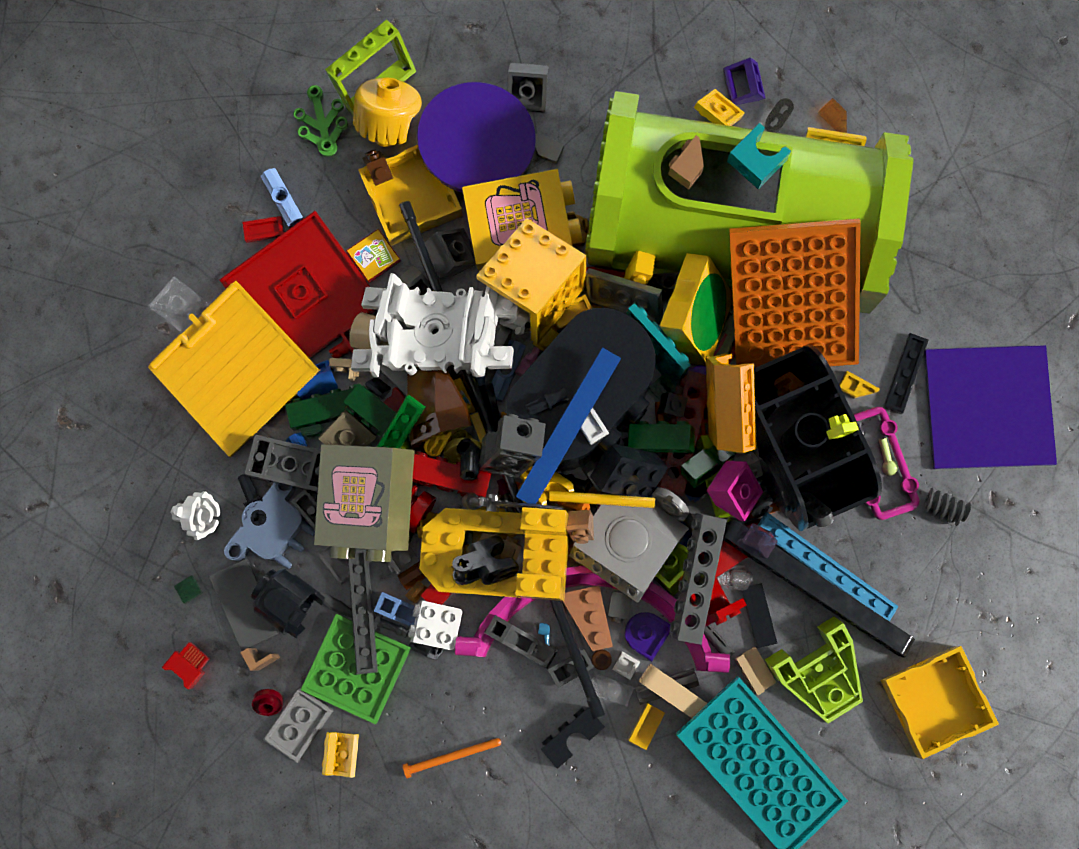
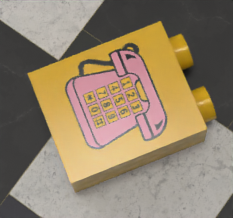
(502, 206)

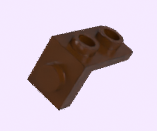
(377, 167)

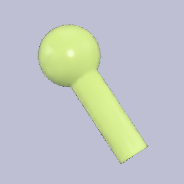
(889, 466)

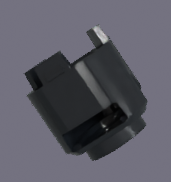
(284, 601)

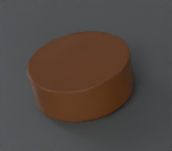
(601, 659)

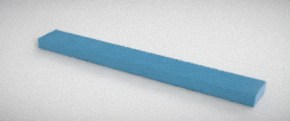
(827, 567)

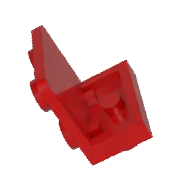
(720, 606)

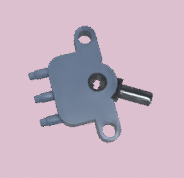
(278, 527)

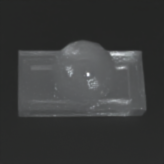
(612, 689)

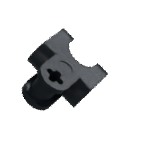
(480, 563)

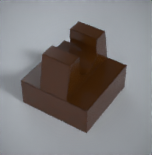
(787, 383)

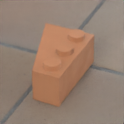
(589, 615)

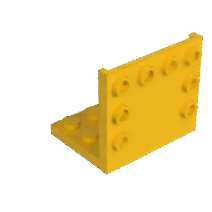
(536, 275)

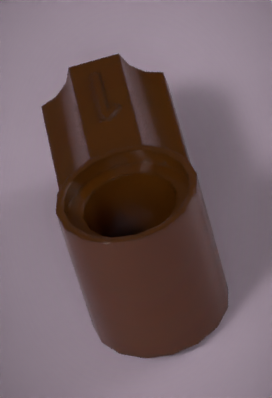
(411, 575)

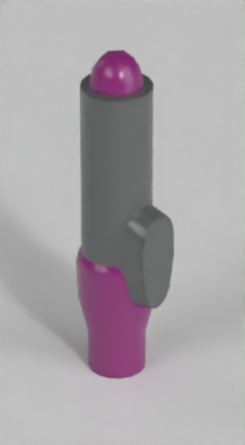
(504, 494)

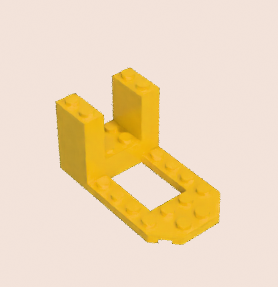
(543, 555)

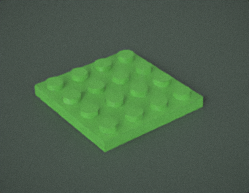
(335, 676)

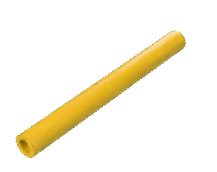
(602, 499)

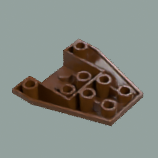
(444, 406)

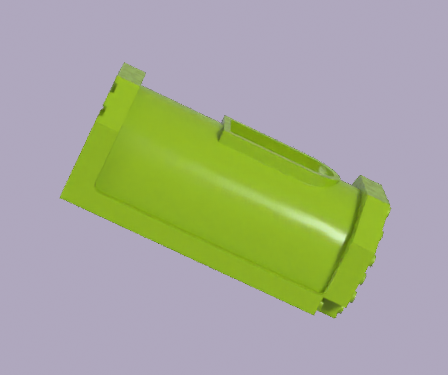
(815, 184)

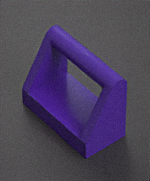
(754, 81)

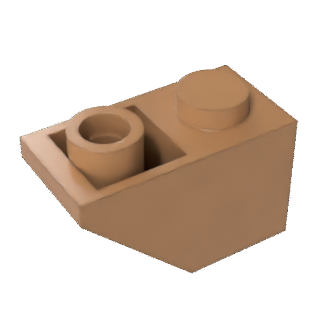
(689, 164)
(581, 526)

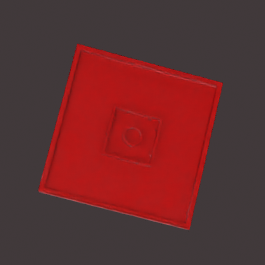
(304, 284)

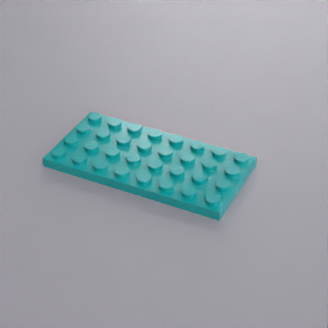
(761, 766)

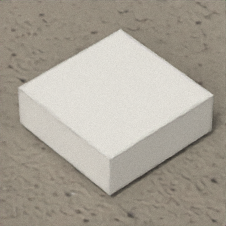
(626, 665)

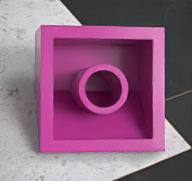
(735, 489)

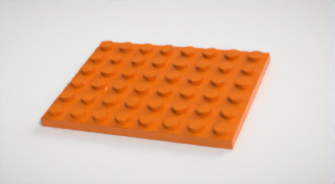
(796, 290)

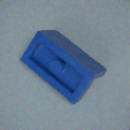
(320, 383)

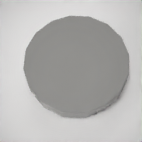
(670, 504)

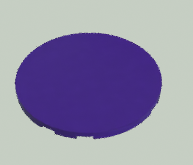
(475, 135)

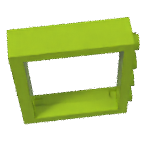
(363, 51)

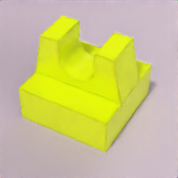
(841, 427)

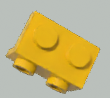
(340, 754)

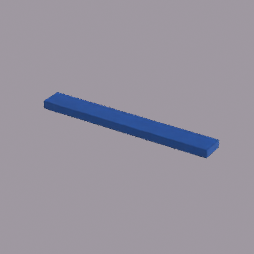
(568, 426)

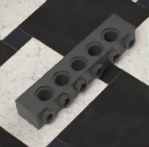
(703, 588)

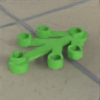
(322, 124)

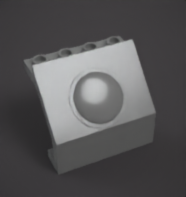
(629, 546)

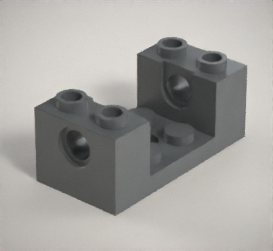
(507, 451)
(269, 458)

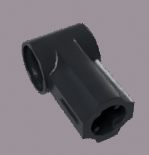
(469, 459)

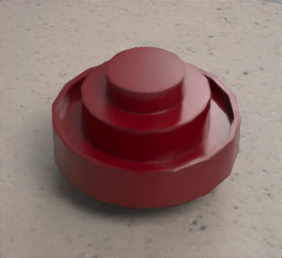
(267, 702)

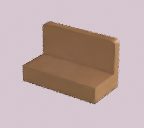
(255, 661)

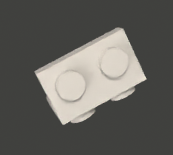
(435, 625)

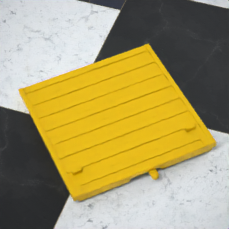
(233, 368)

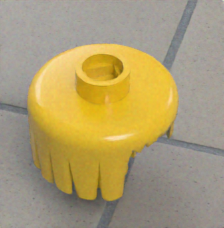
(385, 110)

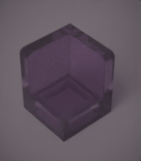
(760, 540)

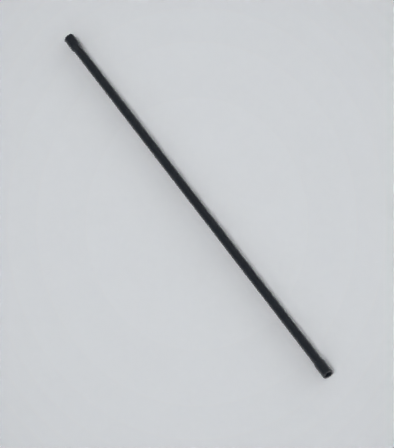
(592, 699)

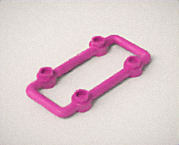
(909, 484)

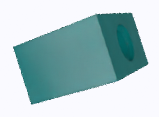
(753, 164)

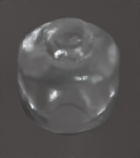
(737, 578)

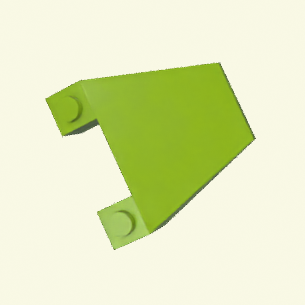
(825, 678)

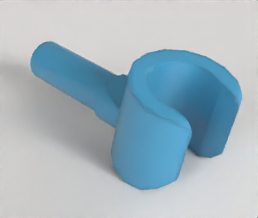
(544, 629)

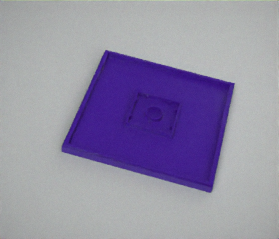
(990, 407)

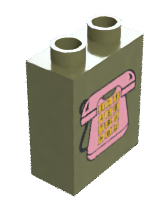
(364, 500)

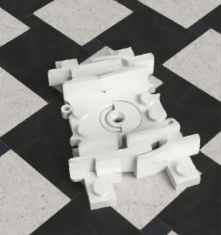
(463, 338)

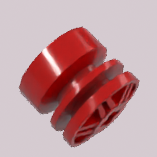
(420, 507)

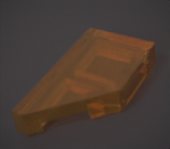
(834, 115)

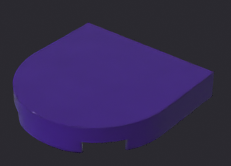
(646, 634)

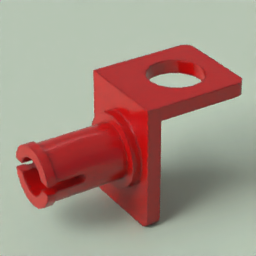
(343, 347)

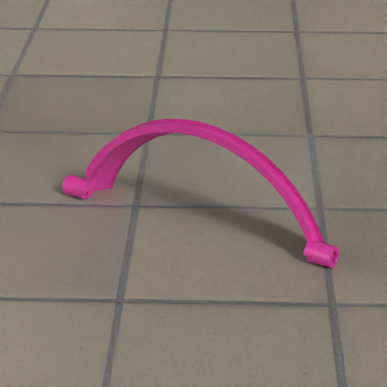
(582, 576)

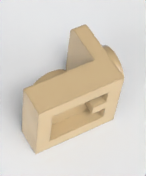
(342, 365)

